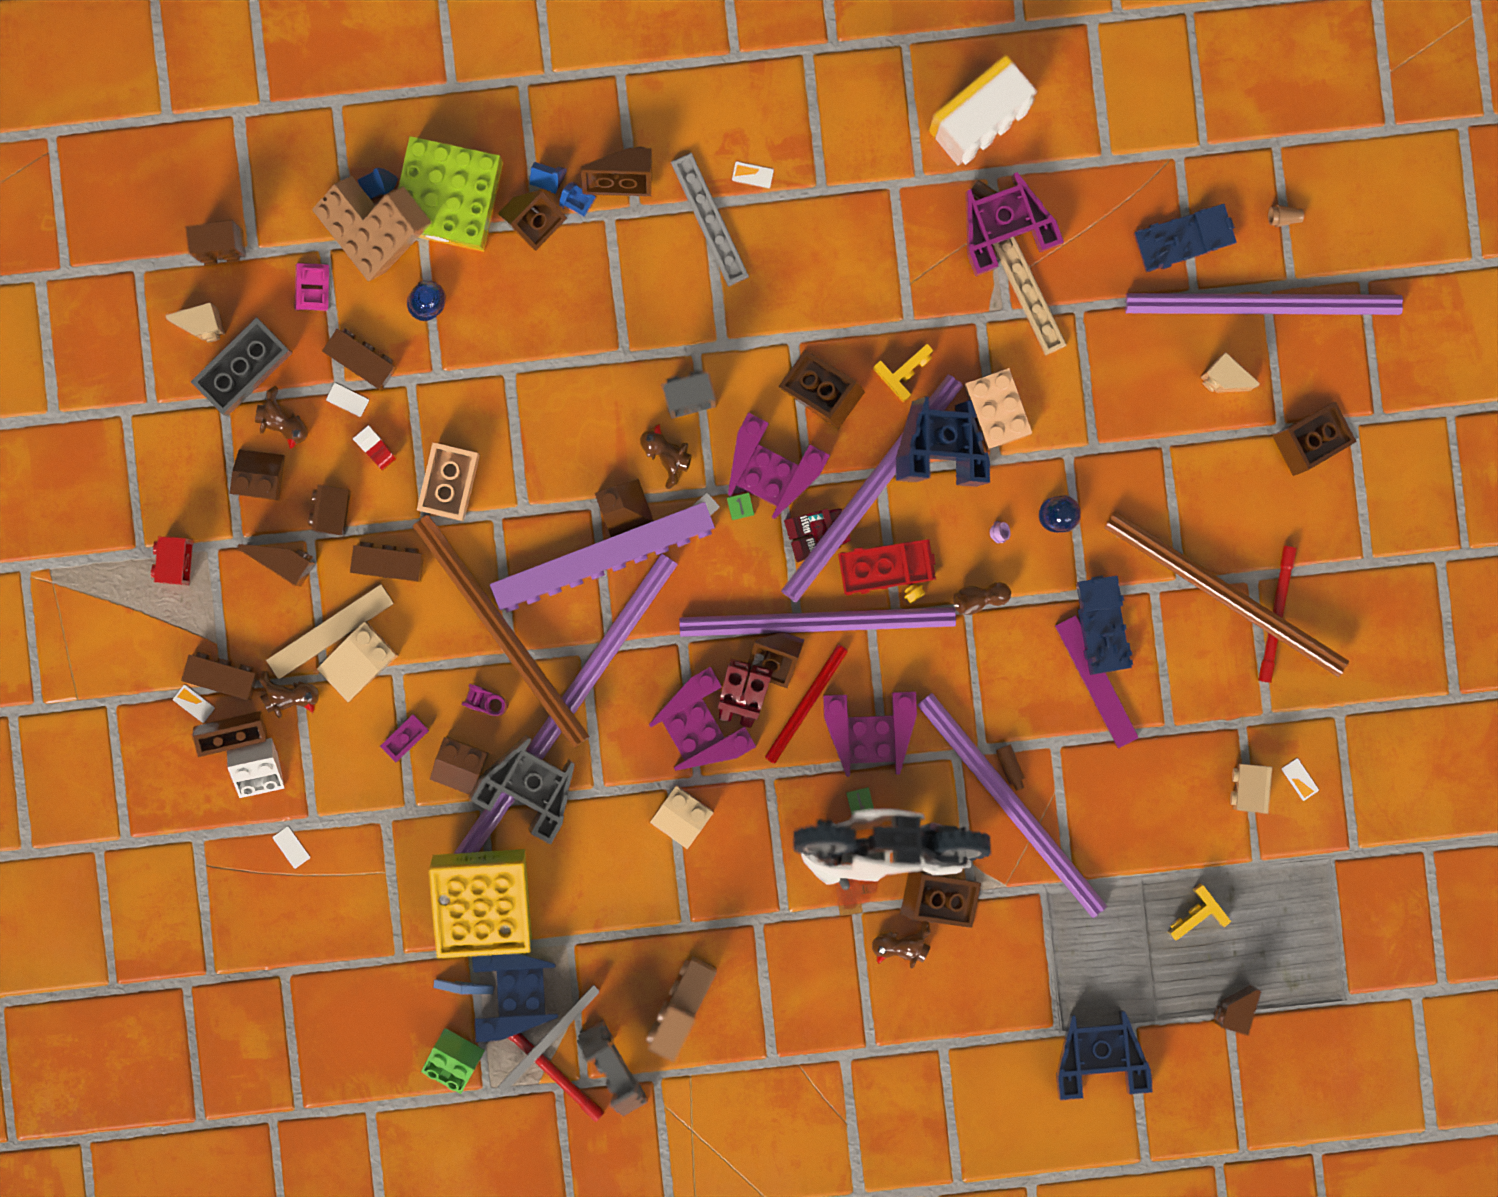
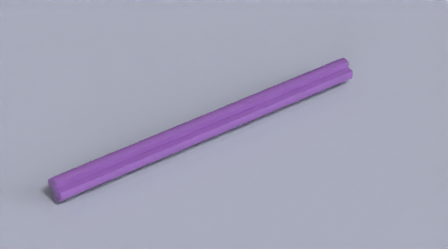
(1263, 303)
(859, 503)
(817, 621)
(1012, 805)

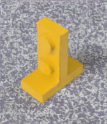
(903, 373)
(1198, 914)

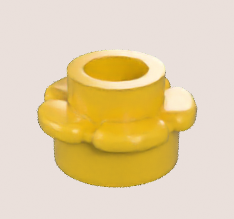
(914, 593)

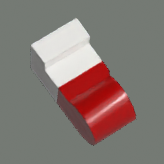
(374, 447)

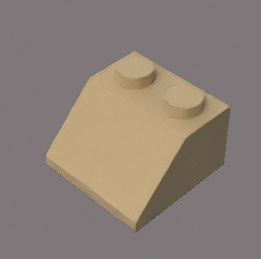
(200, 321)
(1228, 376)
(1251, 788)
(682, 817)

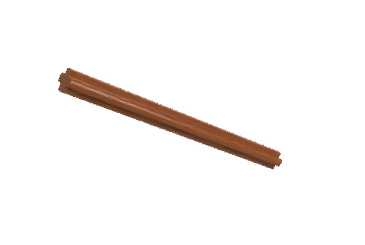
(1227, 594)
(501, 631)

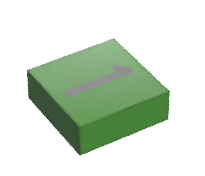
(740, 506)
(860, 800)

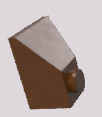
(532, 217)
(624, 507)
(779, 654)

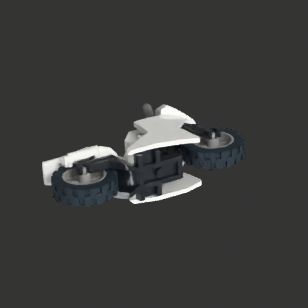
(914, 847)

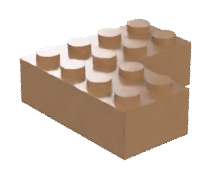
(370, 233)
(679, 1014)

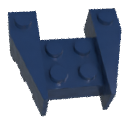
(942, 437)
(519, 995)
(1101, 1051)

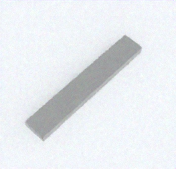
(709, 219)
(548, 1039)

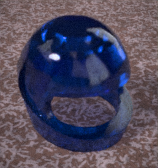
(426, 300)
(1060, 514)

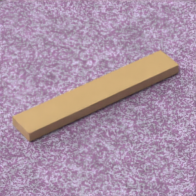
(1029, 295)
(330, 631)

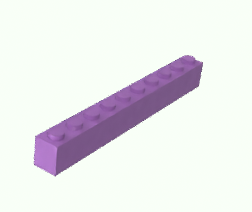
(602, 556)

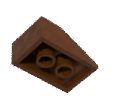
(619, 174)
(822, 389)
(1314, 439)
(287, 563)
(940, 899)

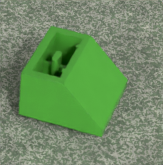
(452, 1061)

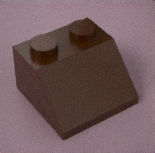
(257, 475)
(458, 765)
(1238, 1010)

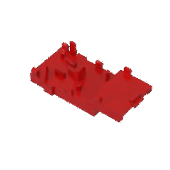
(886, 566)

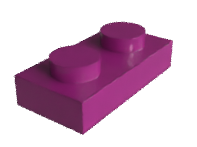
(404, 738)

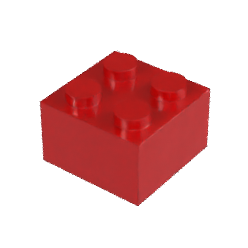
(172, 560)

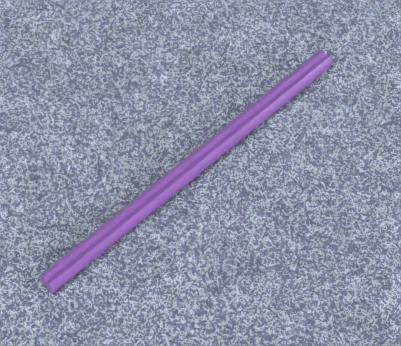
(578, 691)

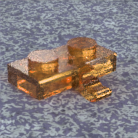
(850, 899)

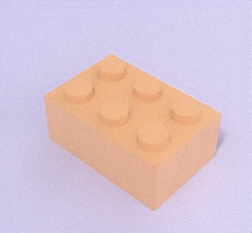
(998, 409)
(448, 482)

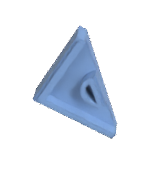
(463, 987)

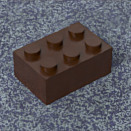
(216, 242)

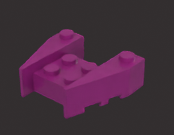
(1005, 217)
(768, 473)
(695, 728)
(871, 737)

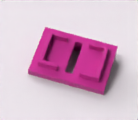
(311, 298)

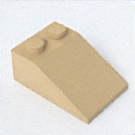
(357, 661)

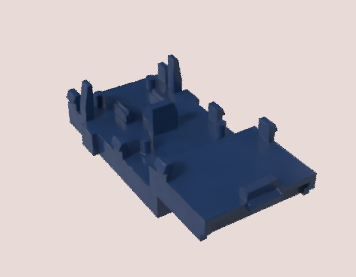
(1185, 238)
(1103, 625)

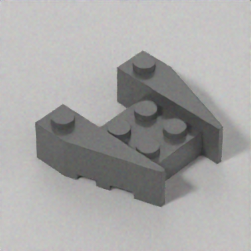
(530, 782)
(599, 1044)

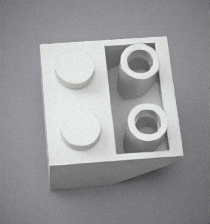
(255, 769)

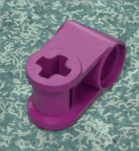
(483, 700)

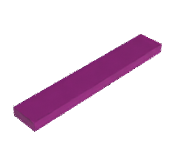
(1097, 685)

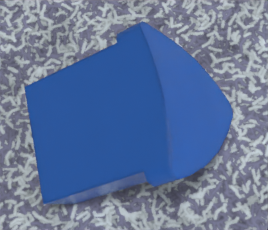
(547, 177)
(378, 183)
(575, 200)

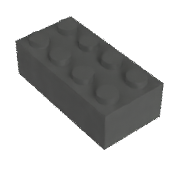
(241, 367)
(689, 394)

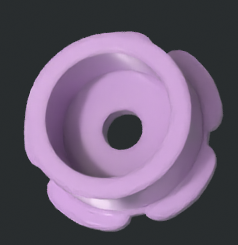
(1000, 532)

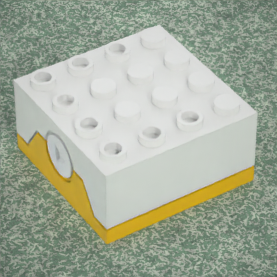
(982, 111)

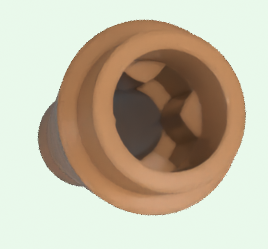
(1283, 215)

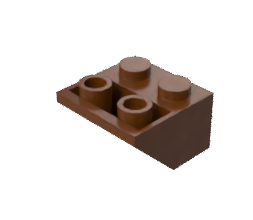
(330, 510)

